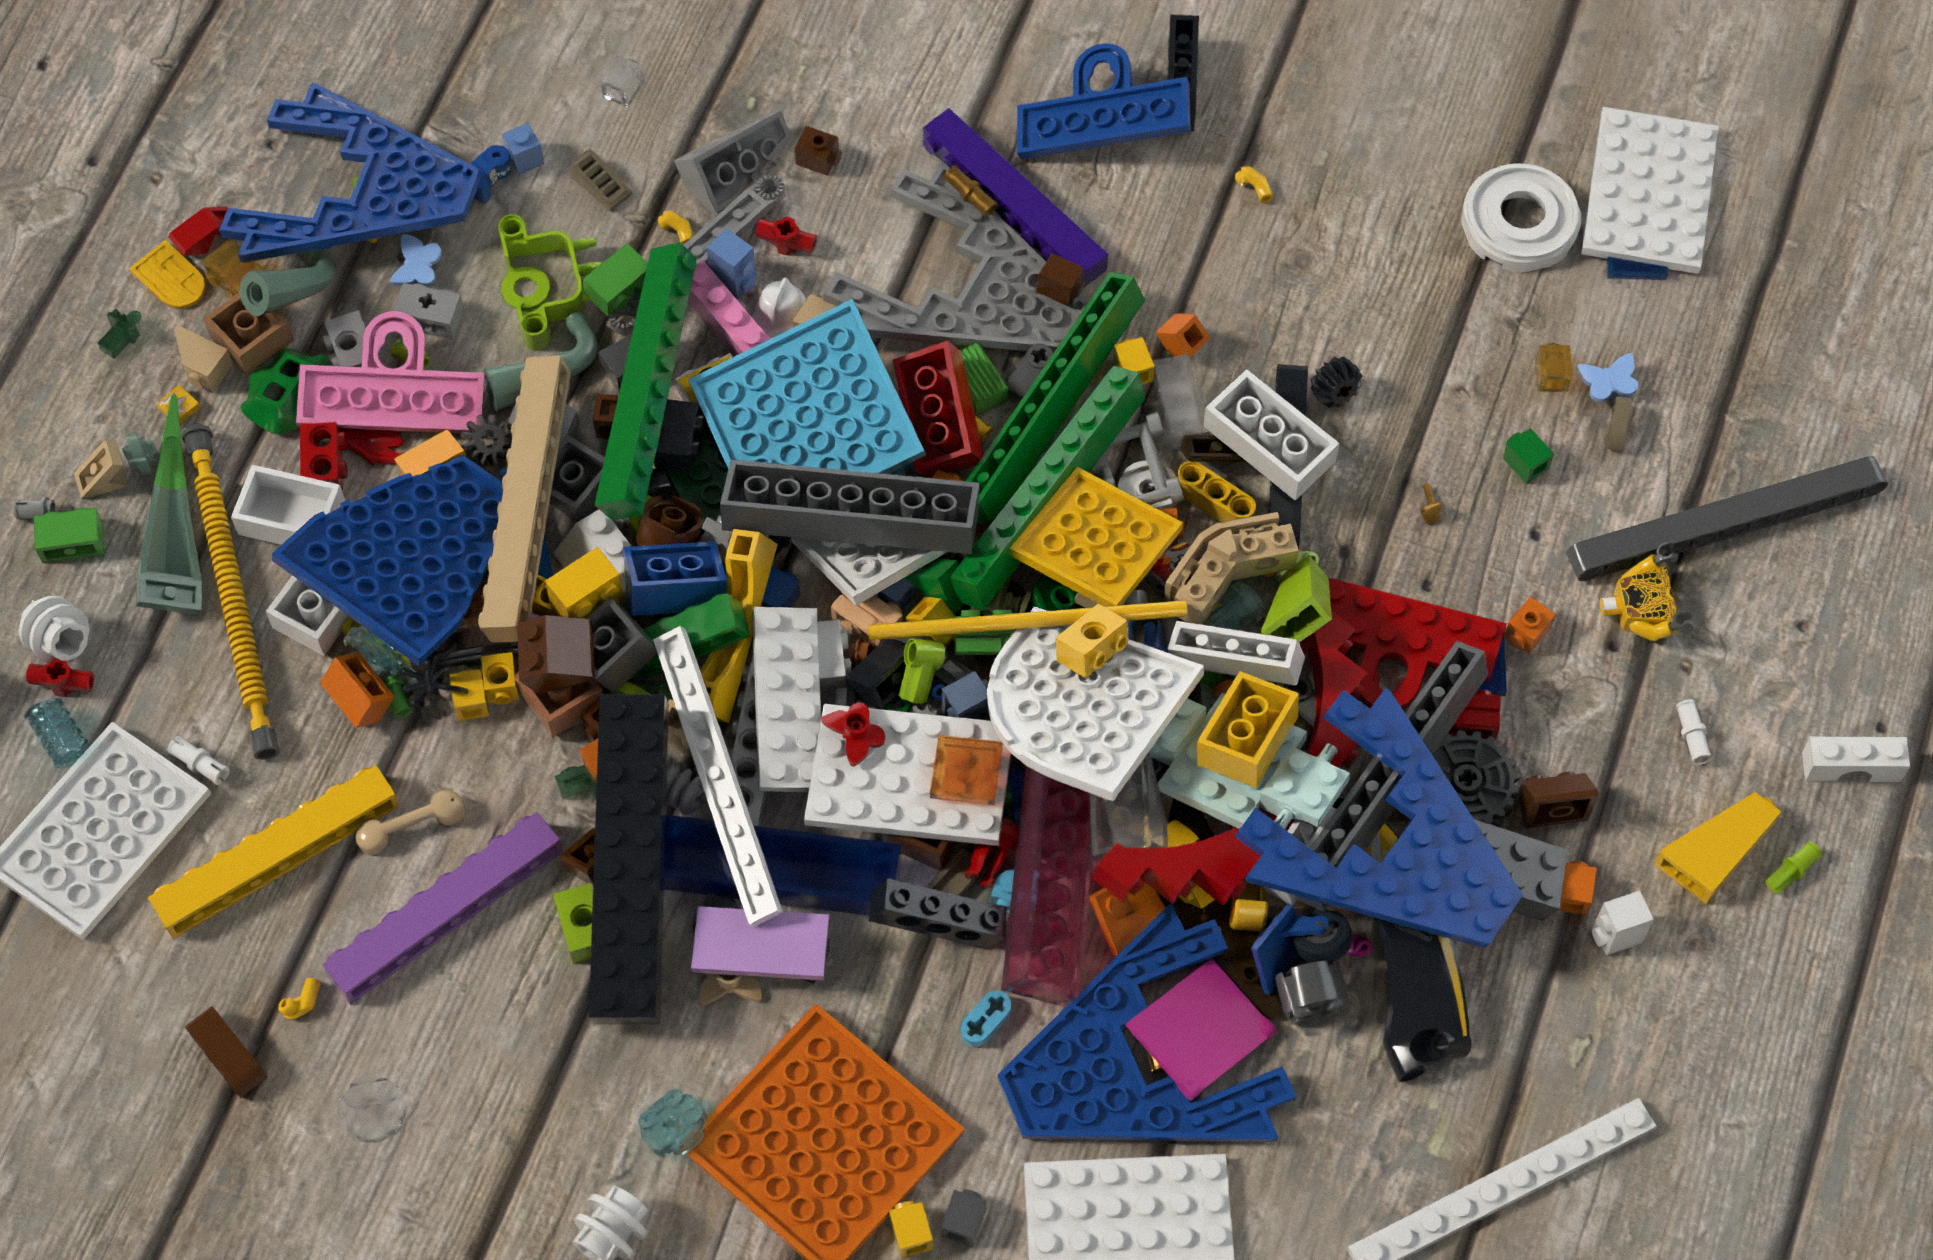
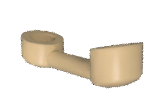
(444, 806)

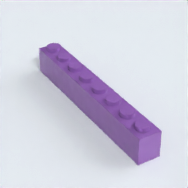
(442, 907)

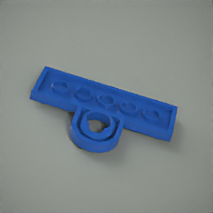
(1106, 116)

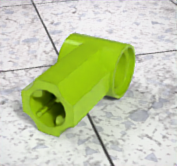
(921, 661)

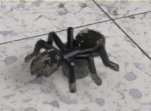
(432, 677)

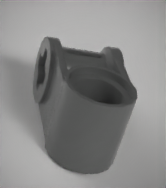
(1028, 370)

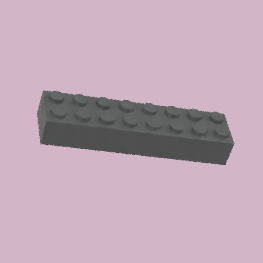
(850, 506)

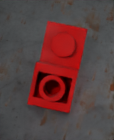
(198, 231)

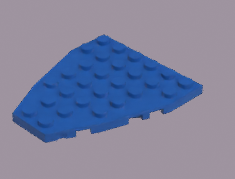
(403, 554)

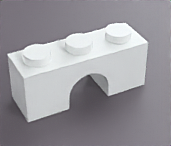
(1831, 757)

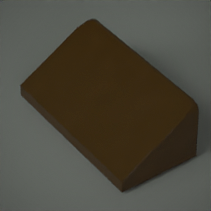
(1207, 449)

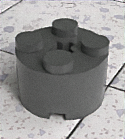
(1311, 991)

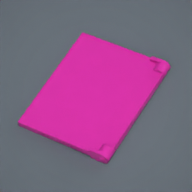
(1201, 1029)

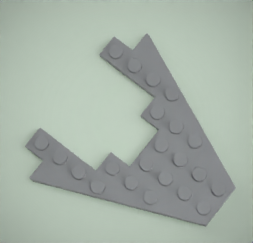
(997, 303)

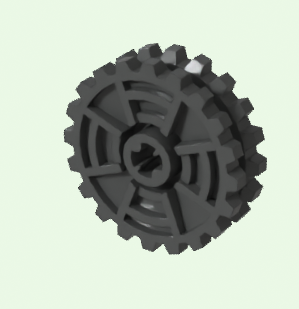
(1485, 769)

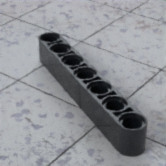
(1291, 386)

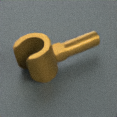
(1432, 511)

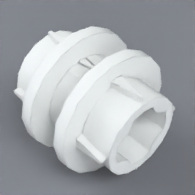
(54, 629)
(610, 1226)

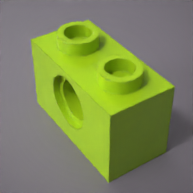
(572, 907)

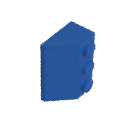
(672, 576)

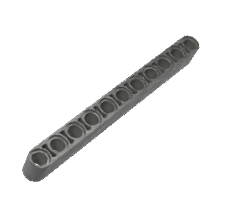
(1728, 517)

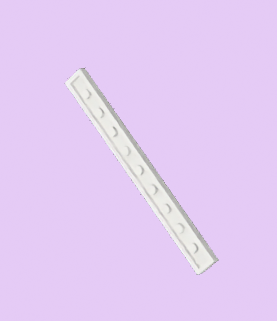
(717, 777)
(1506, 1185)

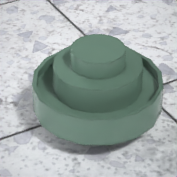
(140, 454)

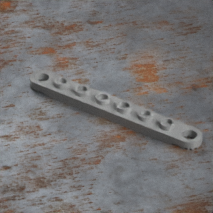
(737, 217)

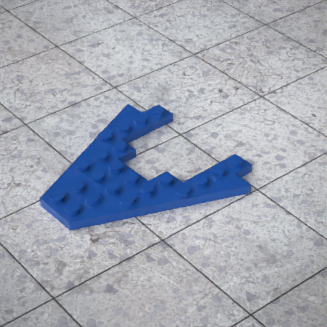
(399, 190)
(1437, 872)
(1085, 1082)

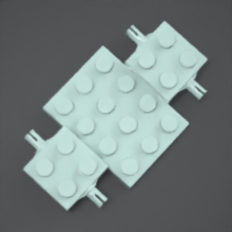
(1292, 787)

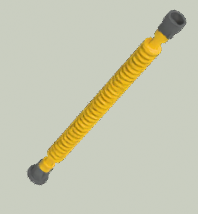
(231, 591)

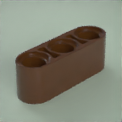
(226, 1052)

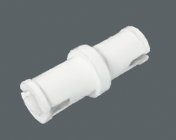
(1694, 732)
(198, 760)

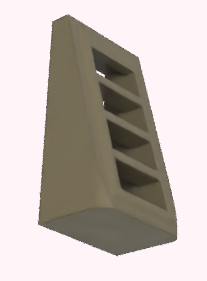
(590, 164)

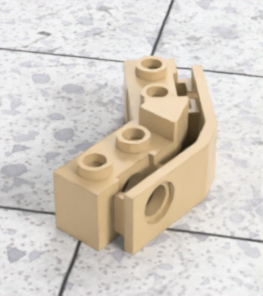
(1229, 553)

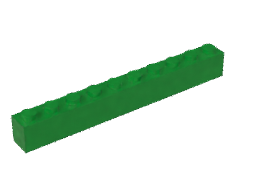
(646, 382)
(1055, 393)
(1079, 445)

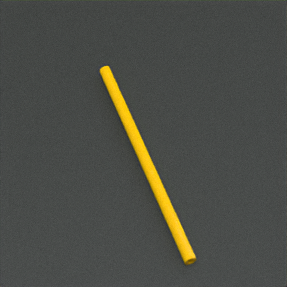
(1019, 620)

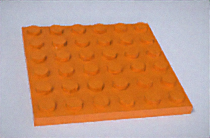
(823, 1139)

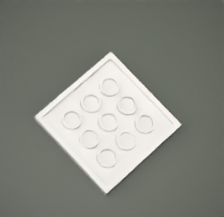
(863, 568)

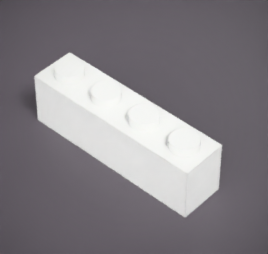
(1235, 651)

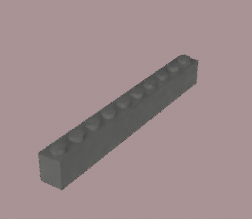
(1432, 716)

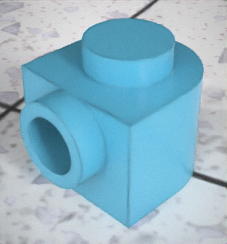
(1002, 889)

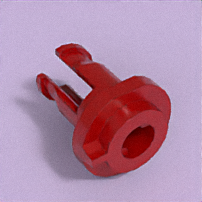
(1007, 842)

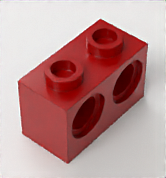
(316, 458)

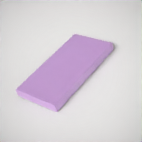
(781, 947)

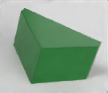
(935, 582)

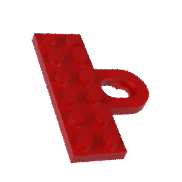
(1410, 632)

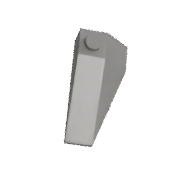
(728, 164)

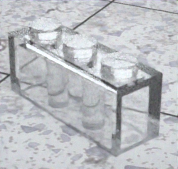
(1180, 398)

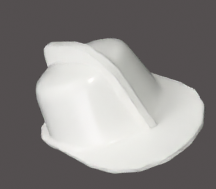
(778, 307)

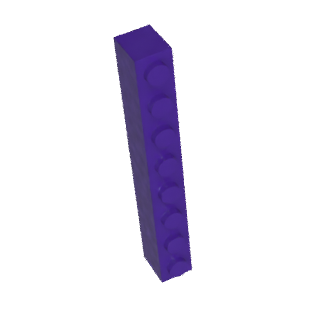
(1017, 199)

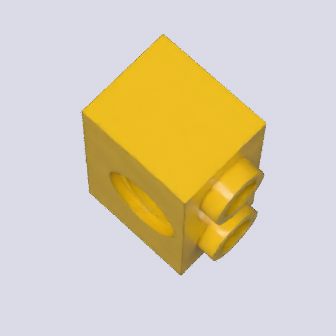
(1092, 640)

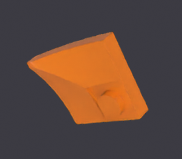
(1127, 919)

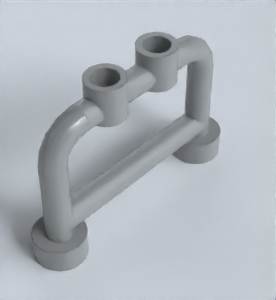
(1147, 432)

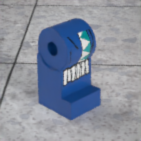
(494, 166)

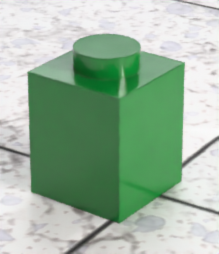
(1527, 455)

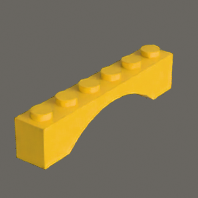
(748, 570)

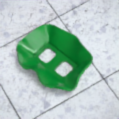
(280, 415)

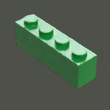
(708, 628)

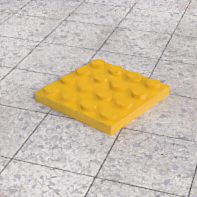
(1096, 539)

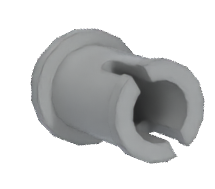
(29, 508)

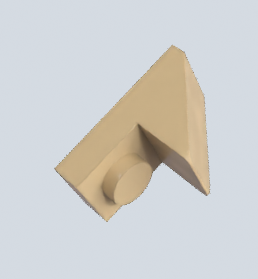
(101, 471)

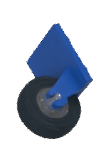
(1312, 937)

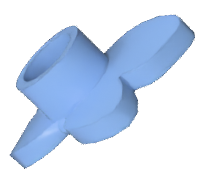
(417, 262)
(1610, 381)

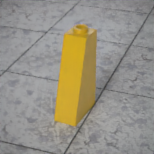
(1716, 848)

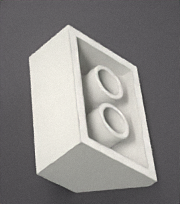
(594, 532)

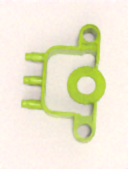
(523, 245)

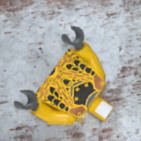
(1646, 599)

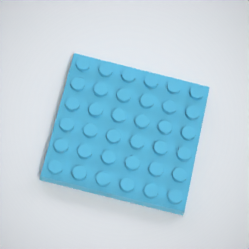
(810, 400)

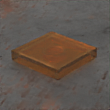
(966, 770)

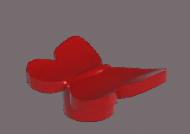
(856, 731)

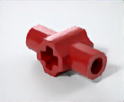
(786, 236)
(60, 677)

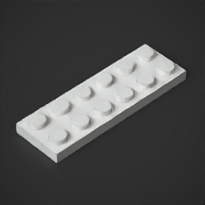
(786, 696)

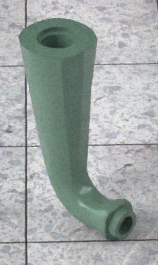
(273, 290)
(504, 381)

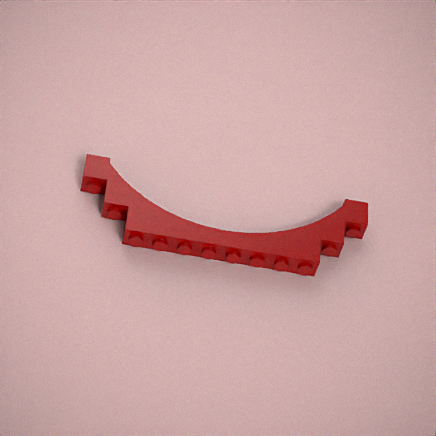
(1224, 861)

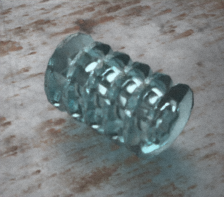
(57, 732)

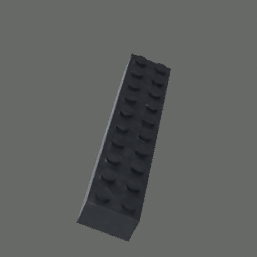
(629, 860)

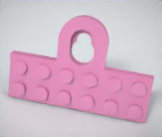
(388, 397)

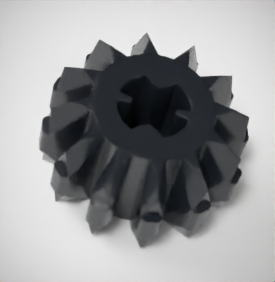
(1336, 382)

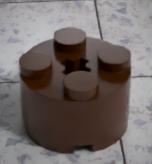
(669, 522)

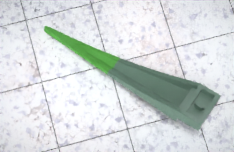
(168, 560)

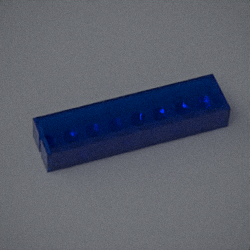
(803, 866)

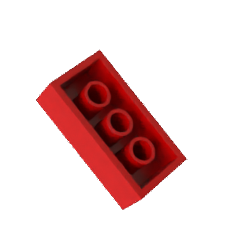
(940, 408)

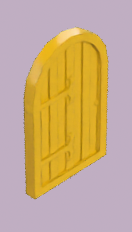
(170, 277)

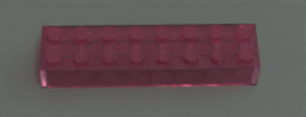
(1049, 891)

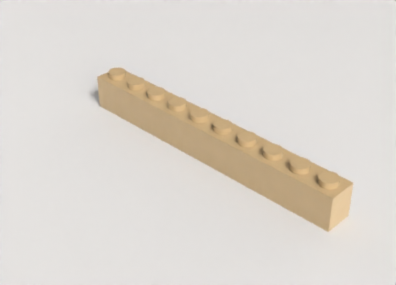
(525, 498)

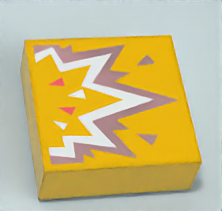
(186, 404)

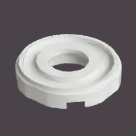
(1516, 247)

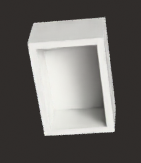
(279, 503)

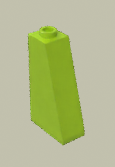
(1299, 603)

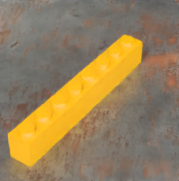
(273, 851)

